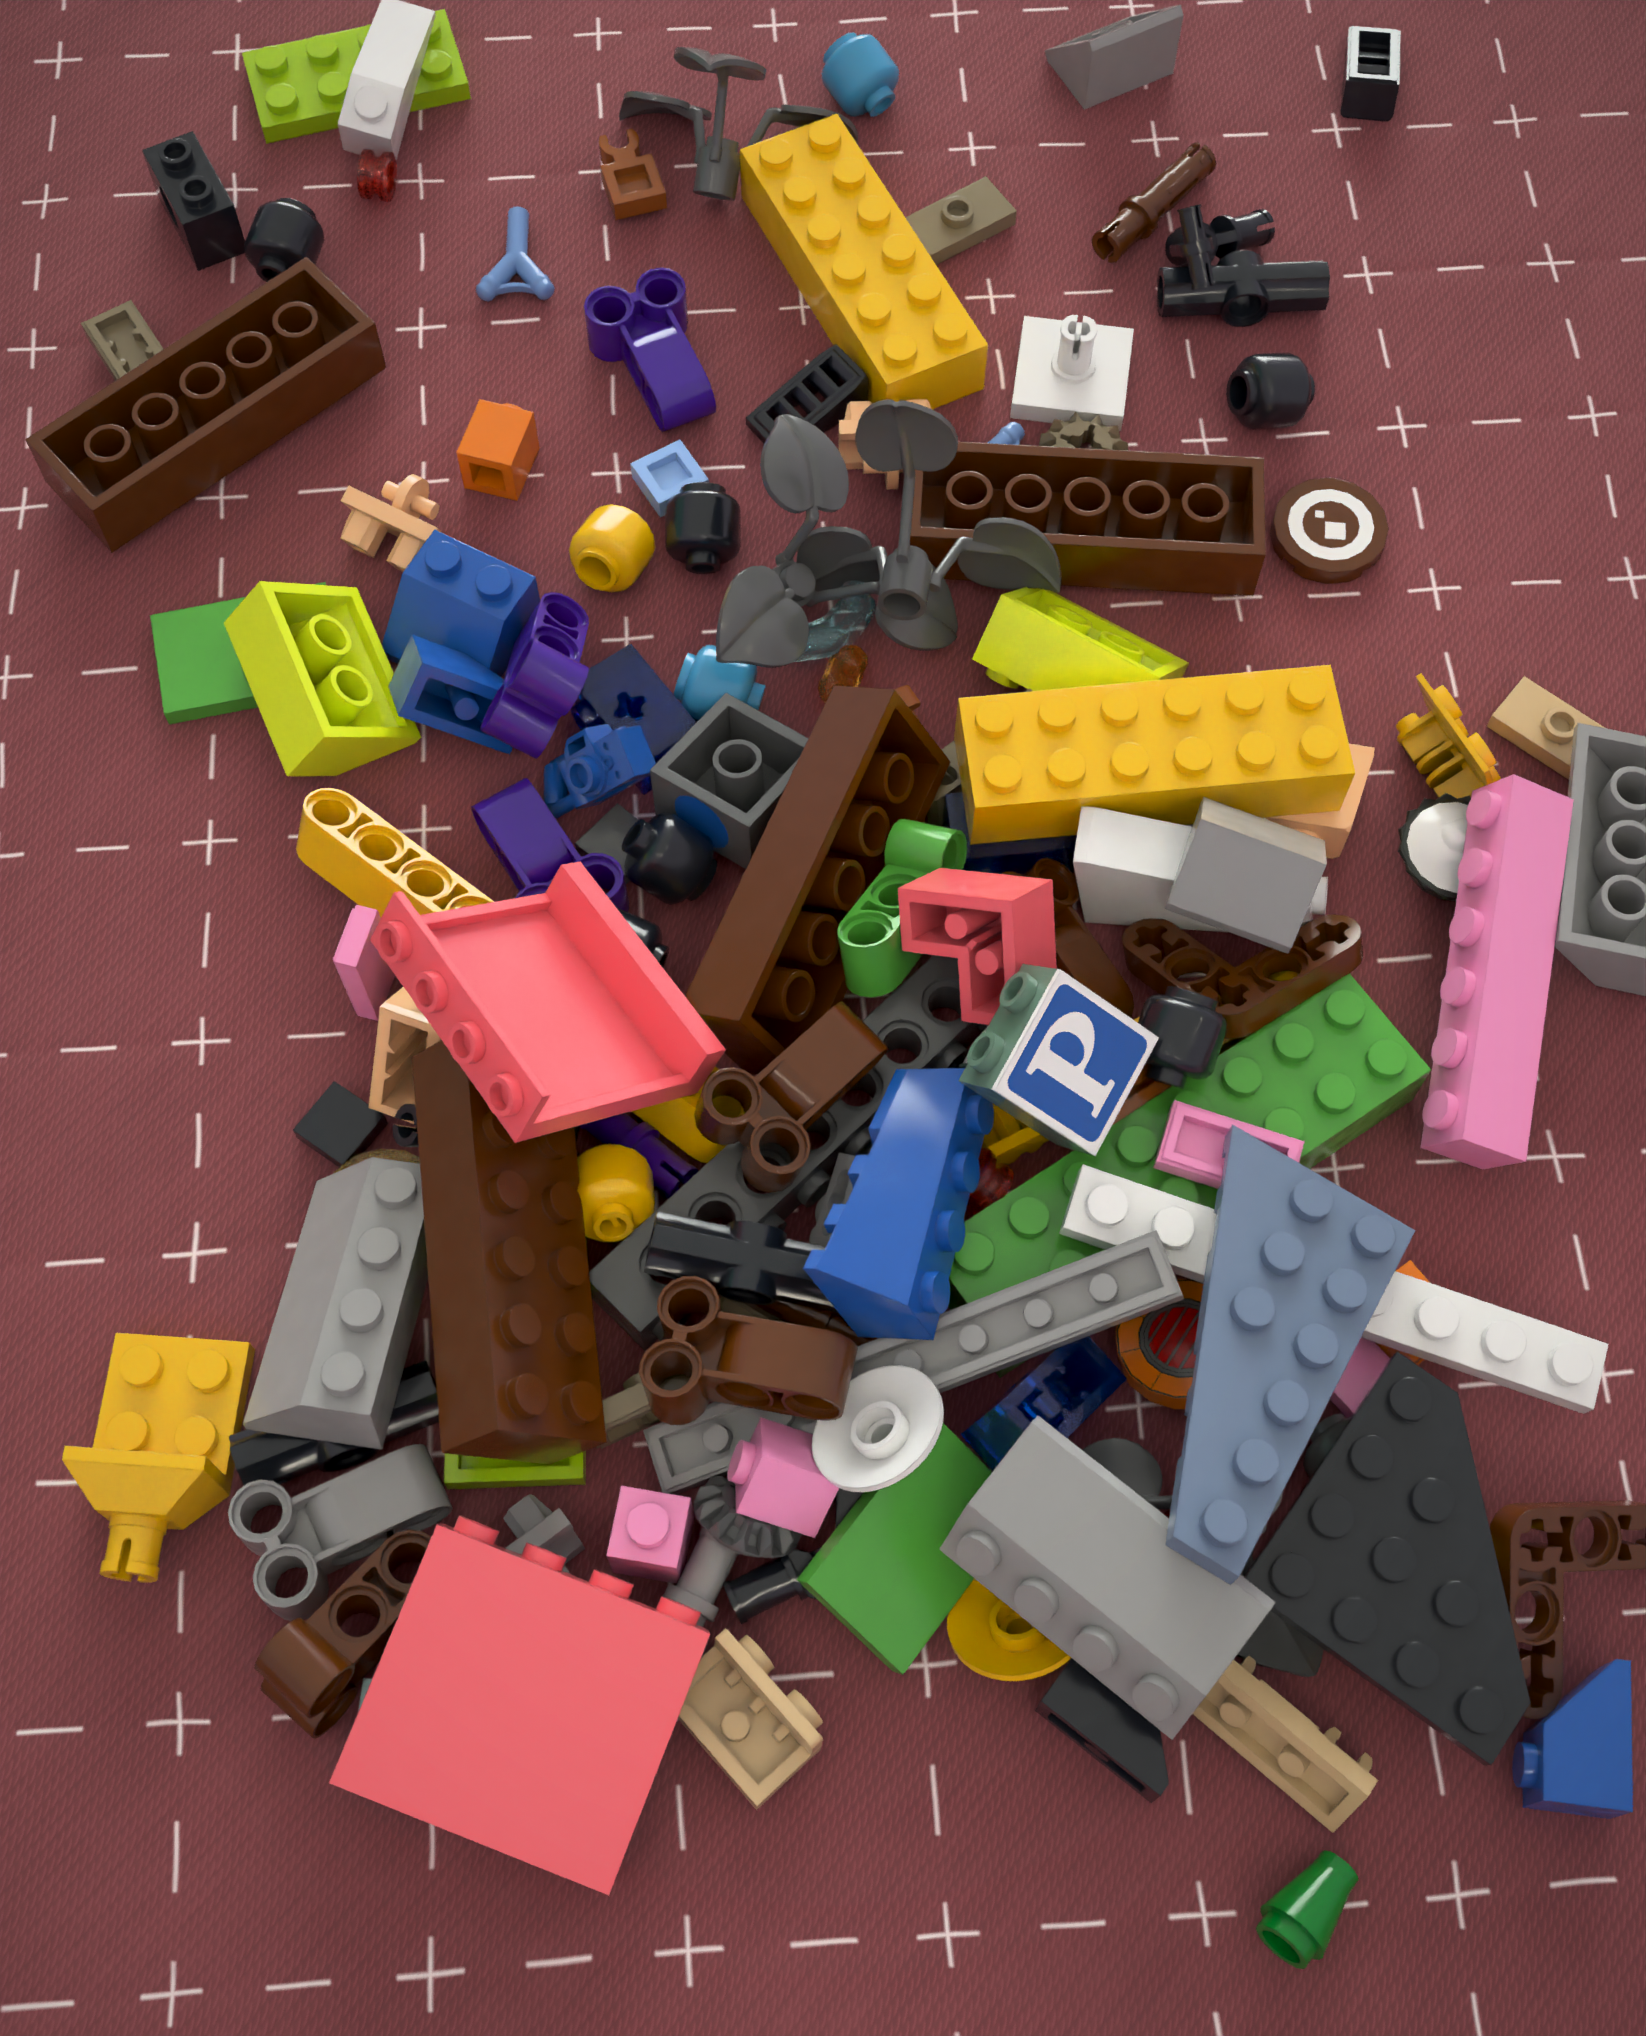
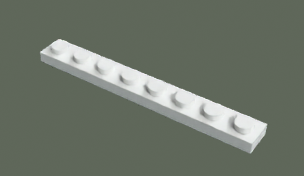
(1408, 1318)

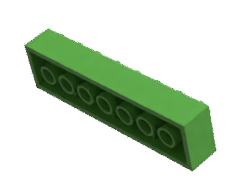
(1309, 1075)

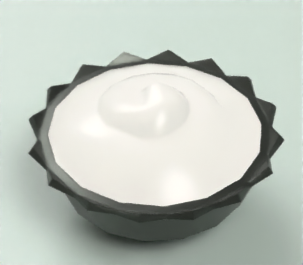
(1435, 844)

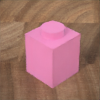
(780, 1479)
(650, 1534)

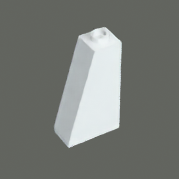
(1129, 867)

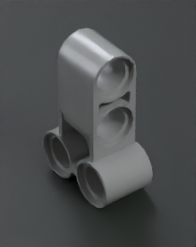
(336, 1522)

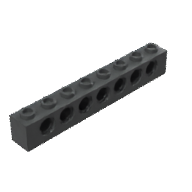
(722, 1189)

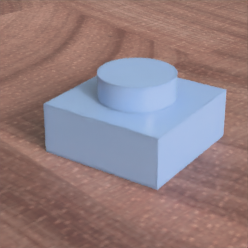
(664, 473)

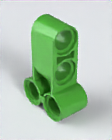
(871, 929)

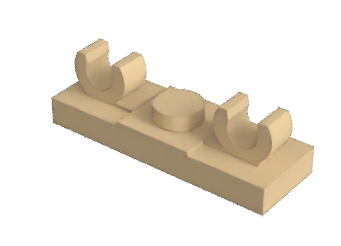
(1286, 1745)

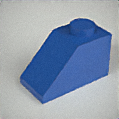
(445, 691)
(1582, 1750)

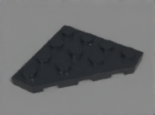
(1399, 1565)

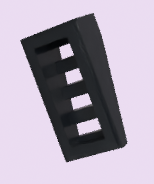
(1371, 73)
(832, 376)

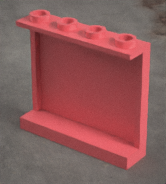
(550, 1004)
(523, 1704)

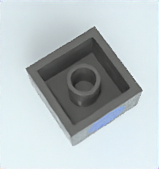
(728, 775)

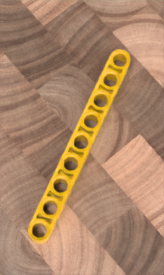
(374, 860)

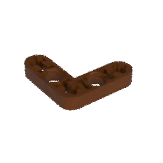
(1320, 955)
(1541, 1570)

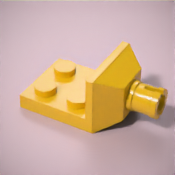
(161, 1442)

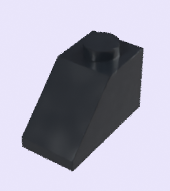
(1107, 1729)

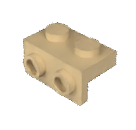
(747, 1720)

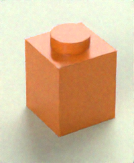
(498, 449)

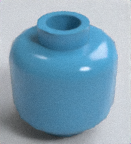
(860, 74)
(706, 681)

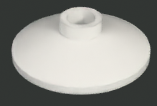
(884, 1430)

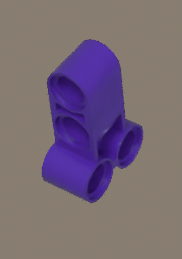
(650, 338)
(541, 676)
(535, 846)

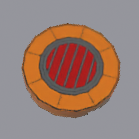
(1160, 1348)

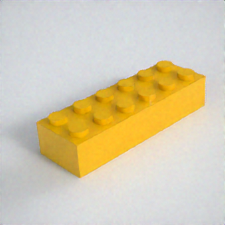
(862, 265)
(1152, 751)

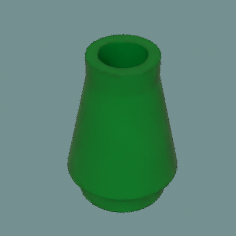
(1306, 1911)

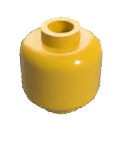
(611, 548)
(614, 1191)

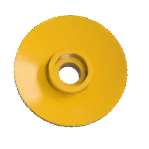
(989, 1642)

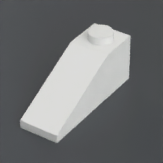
(385, 78)

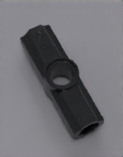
(1245, 289)
(741, 1260)
(286, 1457)

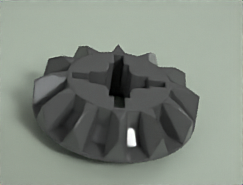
(717, 1514)

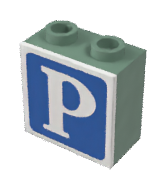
(1058, 1058)

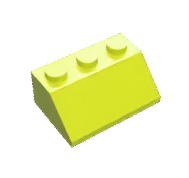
(1057, 644)
(318, 677)

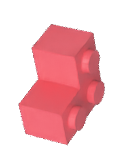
(984, 922)

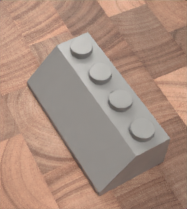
(1605, 865)
(346, 1309)
(1098, 1581)

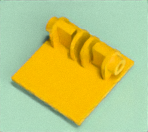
(1441, 744)

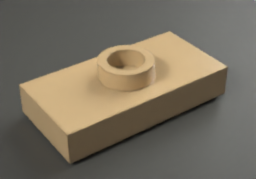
(1539, 724)

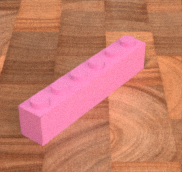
(1497, 974)

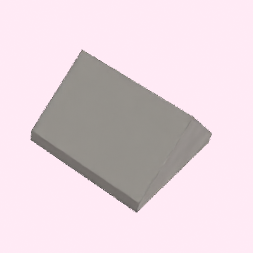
(1119, 56)
(1247, 875)

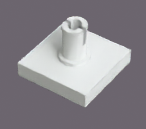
(1071, 370)

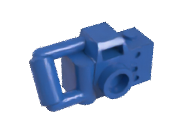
(596, 767)

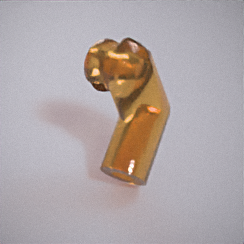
(843, 669)

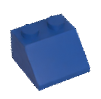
(461, 602)

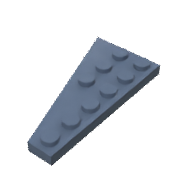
(1277, 1323)

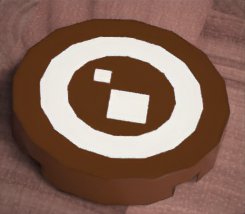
(1329, 530)

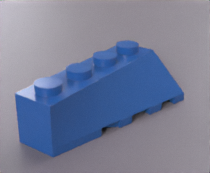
(906, 1207)

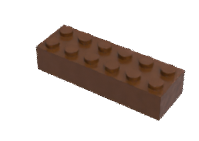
(208, 403)
(1107, 513)
(778, 946)
(504, 1278)

